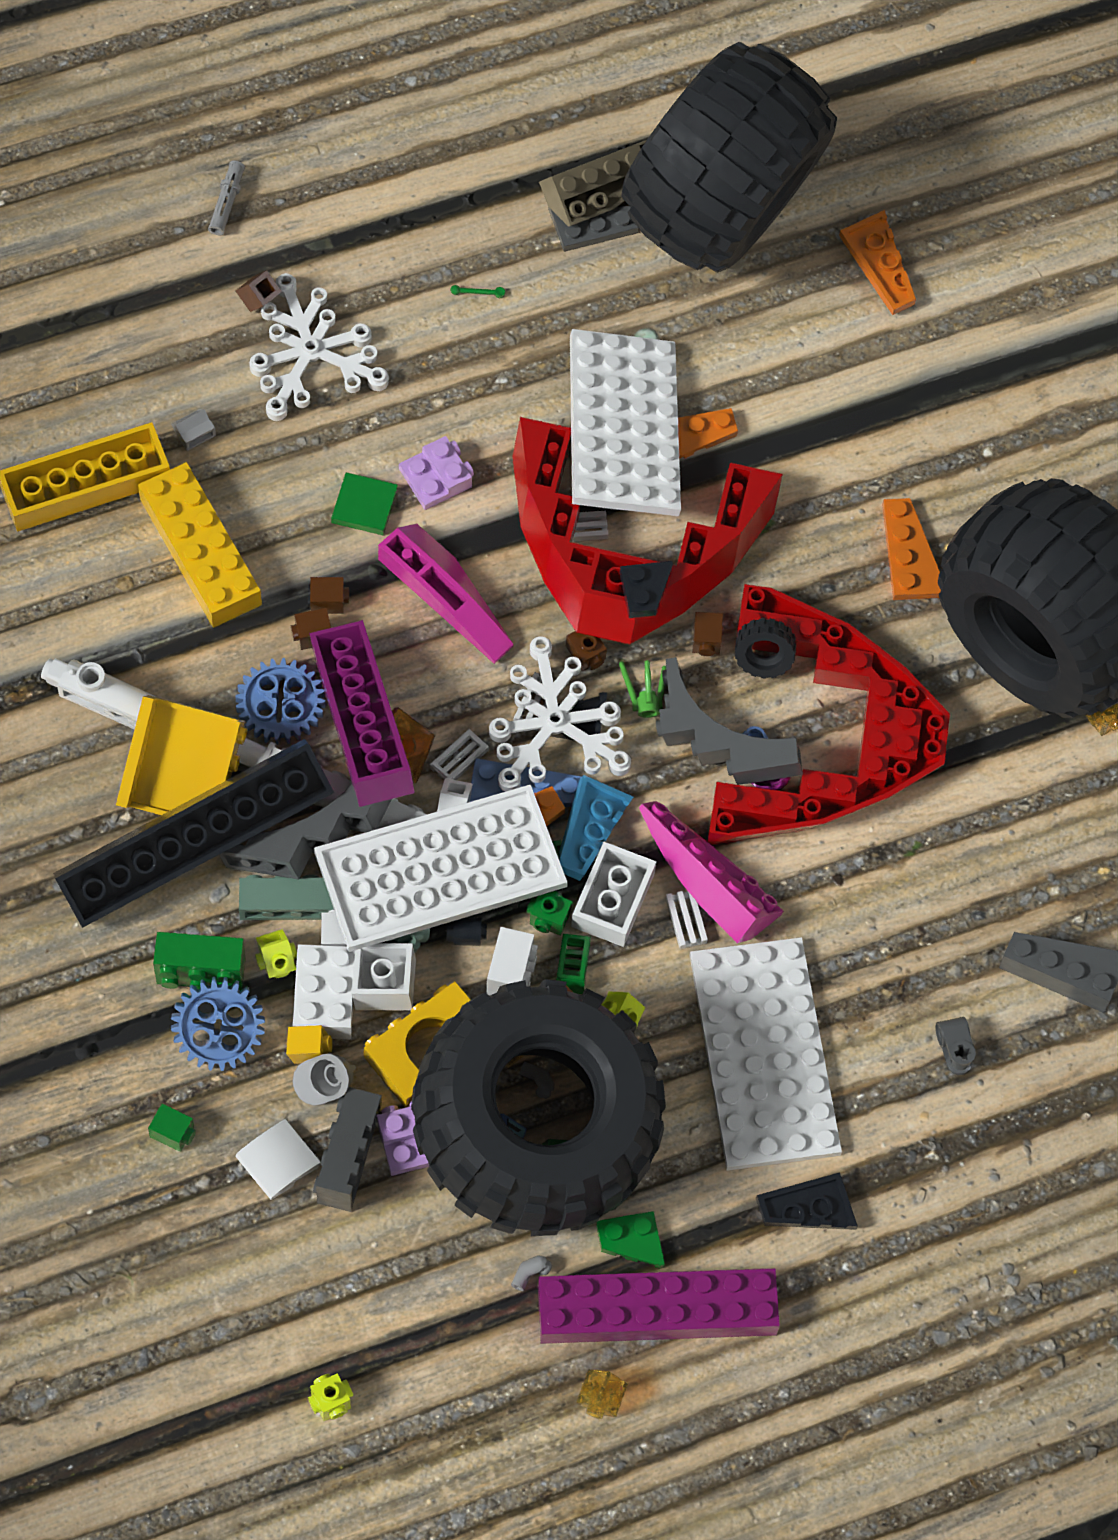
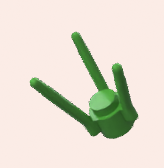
(647, 703)

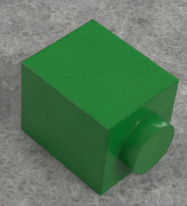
(172, 1128)

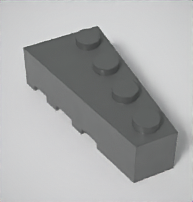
(1064, 967)
(347, 1149)

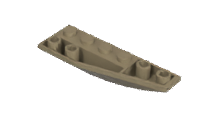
(589, 187)

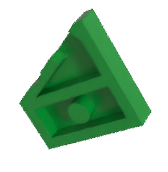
(632, 1237)

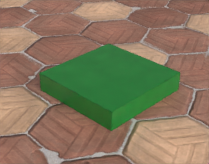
(364, 503)

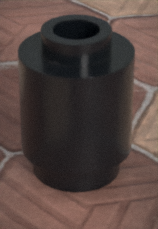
(467, 931)

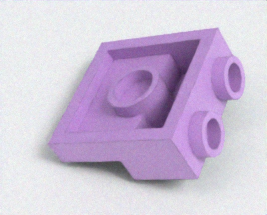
(437, 472)
(399, 1141)

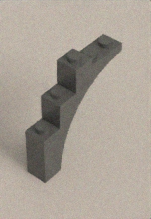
(746, 756)

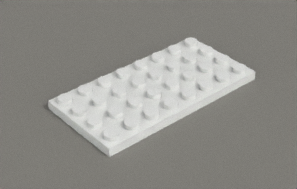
(624, 423)
(440, 867)
(765, 1054)

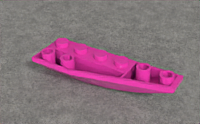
(444, 586)
(710, 877)

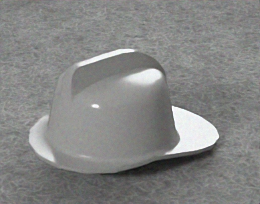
(323, 1079)

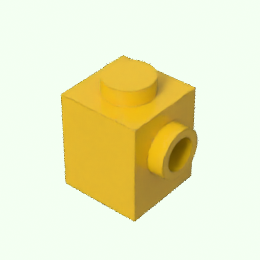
(307, 1043)

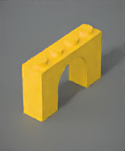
(388, 1051)

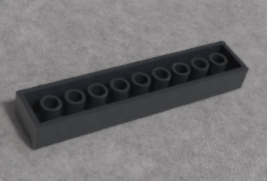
(193, 833)

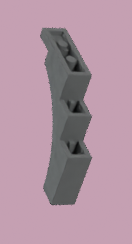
(288, 849)

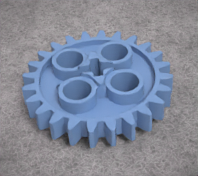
(306, 702)
(213, 1048)

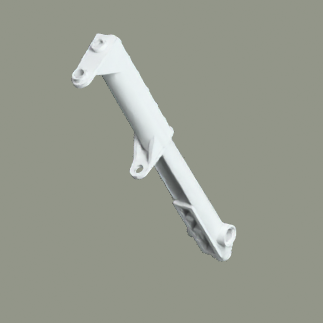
(121, 702)

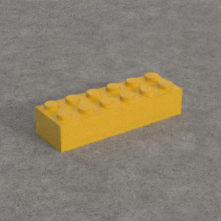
(82, 476)
(200, 545)

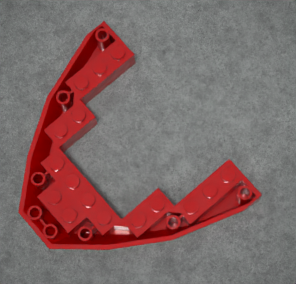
(588, 578)
(900, 732)

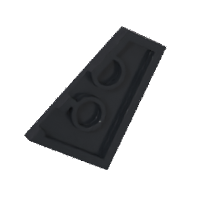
(809, 1205)

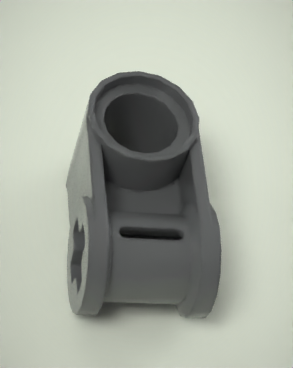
(956, 1040)

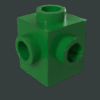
(549, 912)

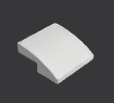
(278, 1159)

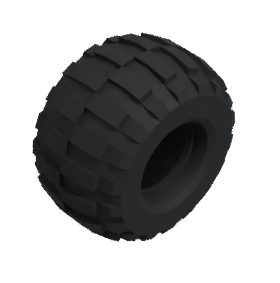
(728, 156)
(1038, 595)
(493, 1167)

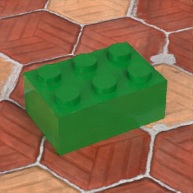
(191, 957)

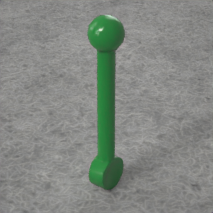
(499, 292)

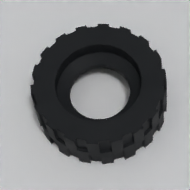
(771, 631)

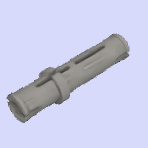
(234, 173)

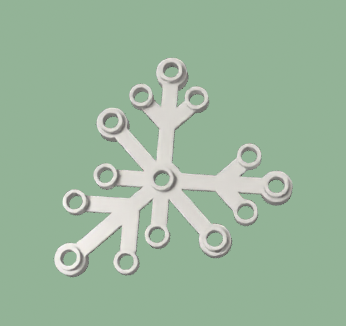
(300, 322)
(549, 691)

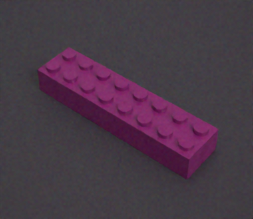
(361, 714)
(658, 1306)

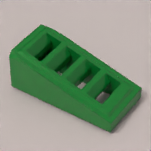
(575, 979)

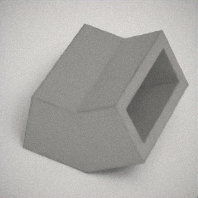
(194, 429)

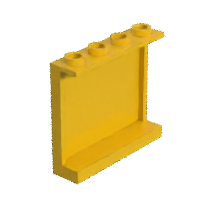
(178, 755)

